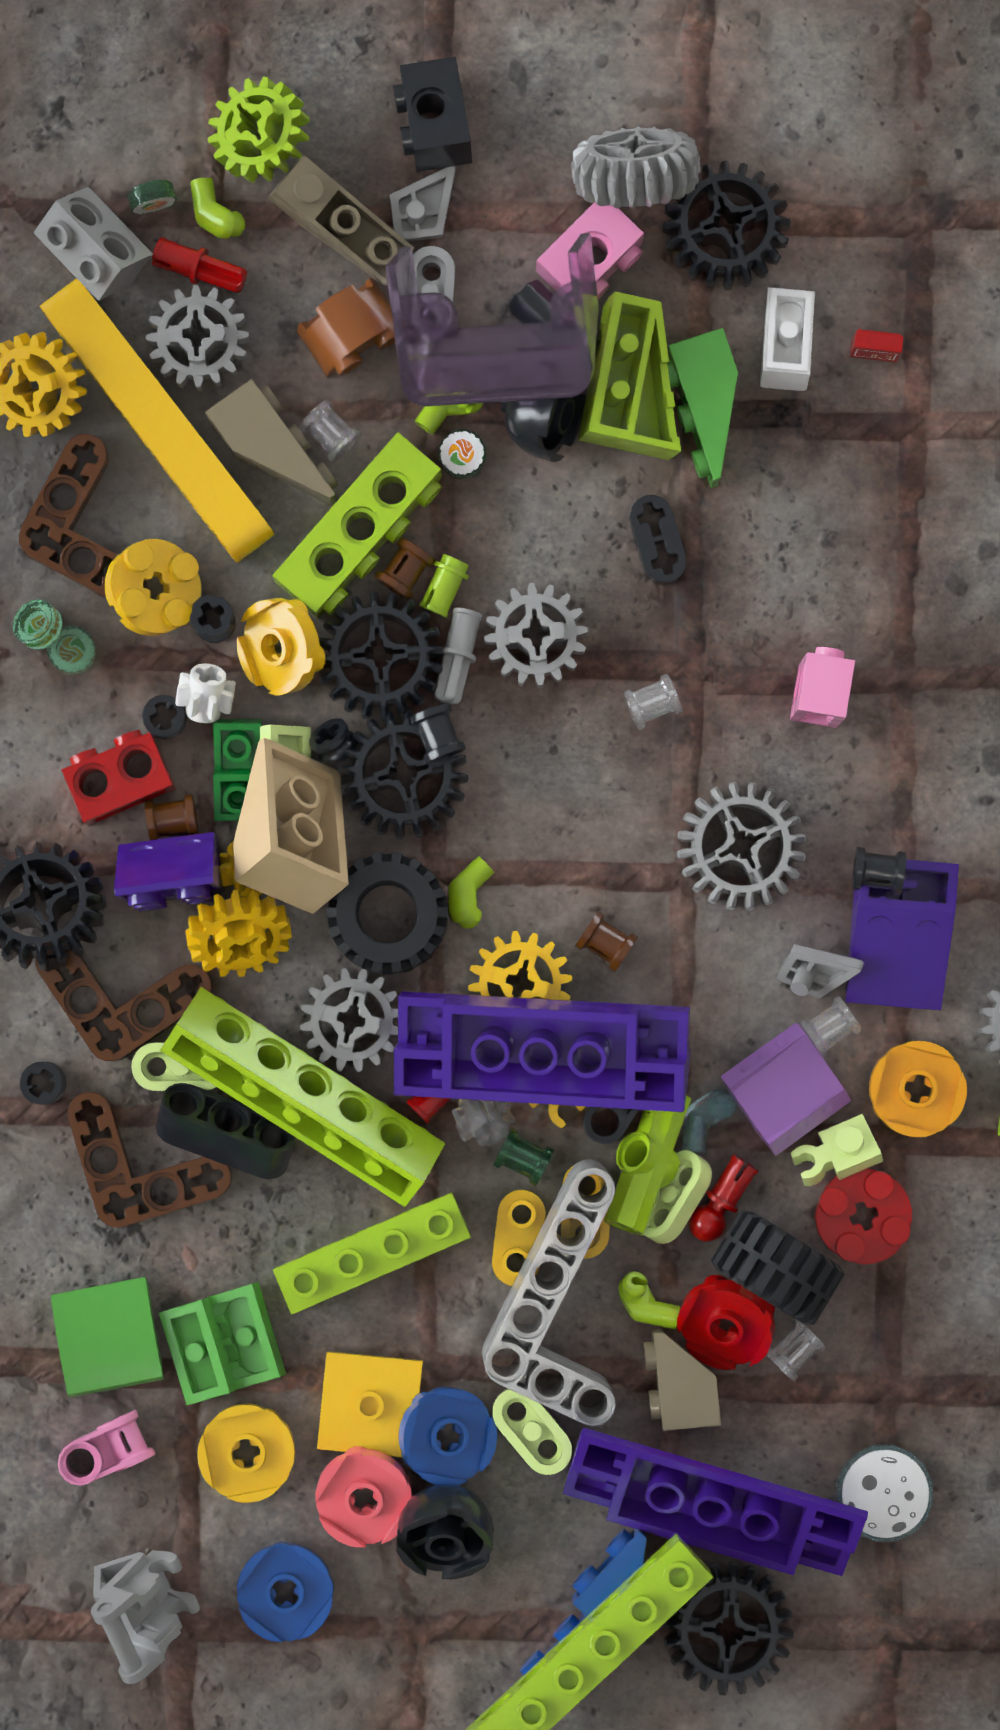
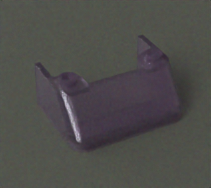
(500, 361)

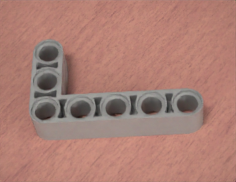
(547, 1297)

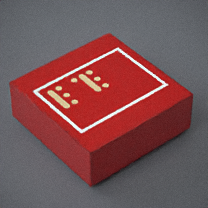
(876, 345)

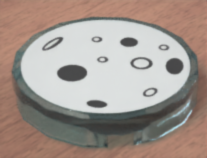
(890, 1487)

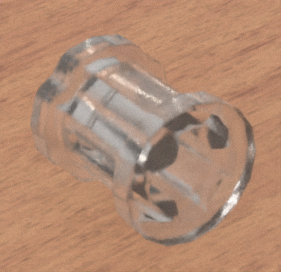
(330, 431)
(652, 701)
(831, 1026)
(789, 1342)

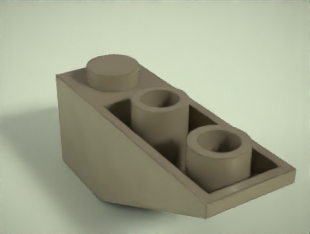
(337, 218)
(260, 439)

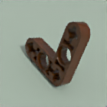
(63, 522)
(124, 1017)
(122, 1179)

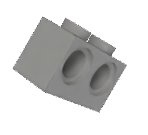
(93, 243)

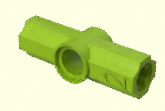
(646, 1167)

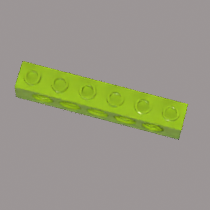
(303, 1097)
(600, 1641)

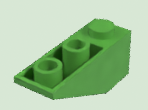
(706, 384)

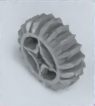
(635, 167)
(750, 867)

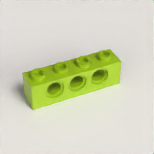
(396, 463)
(371, 1252)

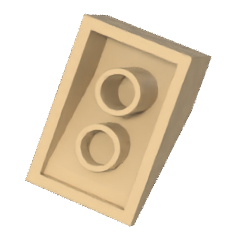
(291, 829)

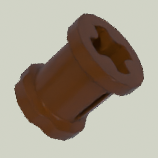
(404, 568)
(171, 817)
(606, 941)

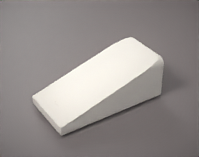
(787, 339)

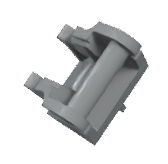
(139, 1609)

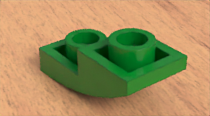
(233, 759)

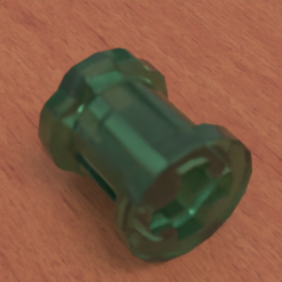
(523, 1157)

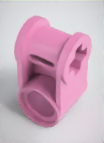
(108, 1449)

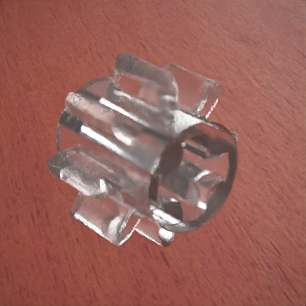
(483, 1120)

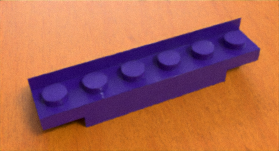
(542, 1051)
(712, 1506)

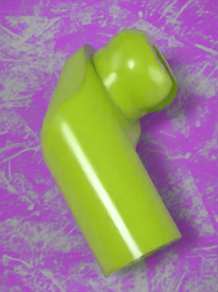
(211, 215)
(432, 416)
(462, 893)
(642, 1305)

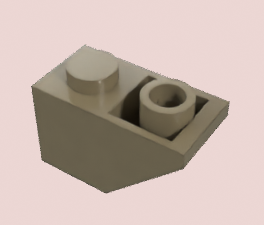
(685, 1386)

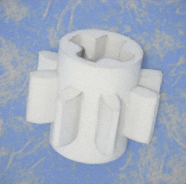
(205, 693)

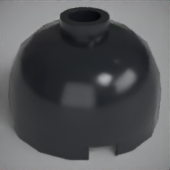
(544, 424)
(445, 1532)

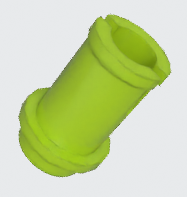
(444, 585)

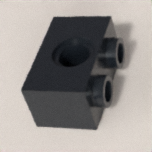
(427, 88)

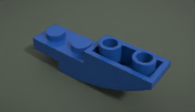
(597, 1584)

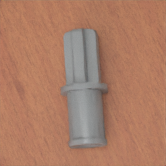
(457, 655)

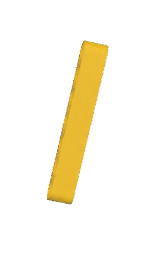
(157, 420)

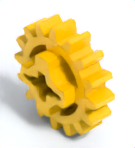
(38, 403)
(238, 933)
(529, 953)

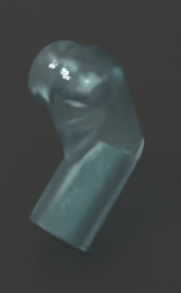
(702, 1115)

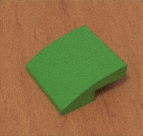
(107, 1337)
(222, 1343)

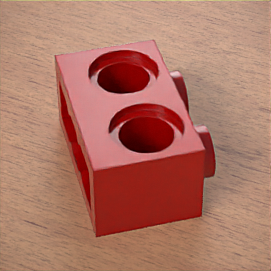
(122, 790)

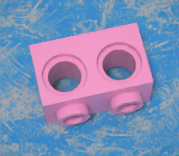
(822, 688)

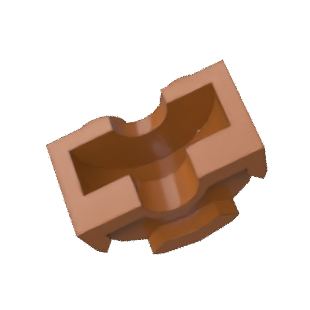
(348, 326)

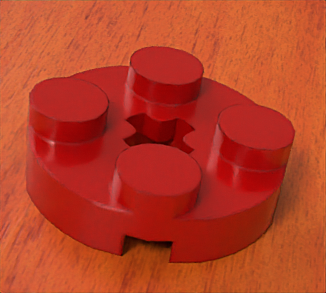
(889, 1226)
(726, 1300)

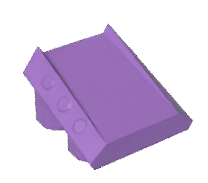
(785, 1089)

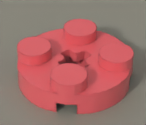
(359, 1470)

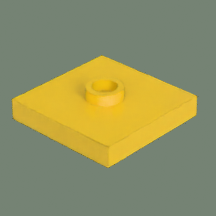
(366, 1401)

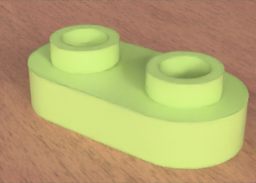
(173, 1074)
(678, 1199)
(530, 1431)

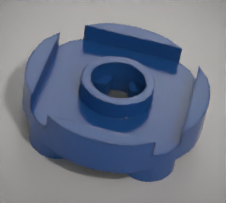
(431, 1413)
(290, 1620)

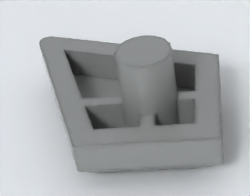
(422, 207)
(816, 970)

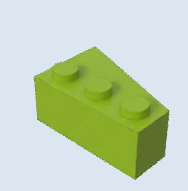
(630, 389)

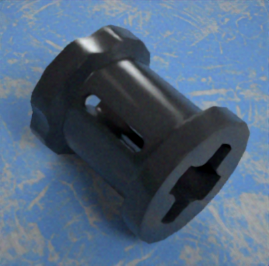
(227, 619)
(437, 733)
(879, 870)

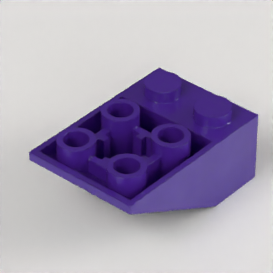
(167, 870)
(904, 938)

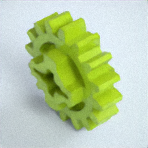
(278, 125)

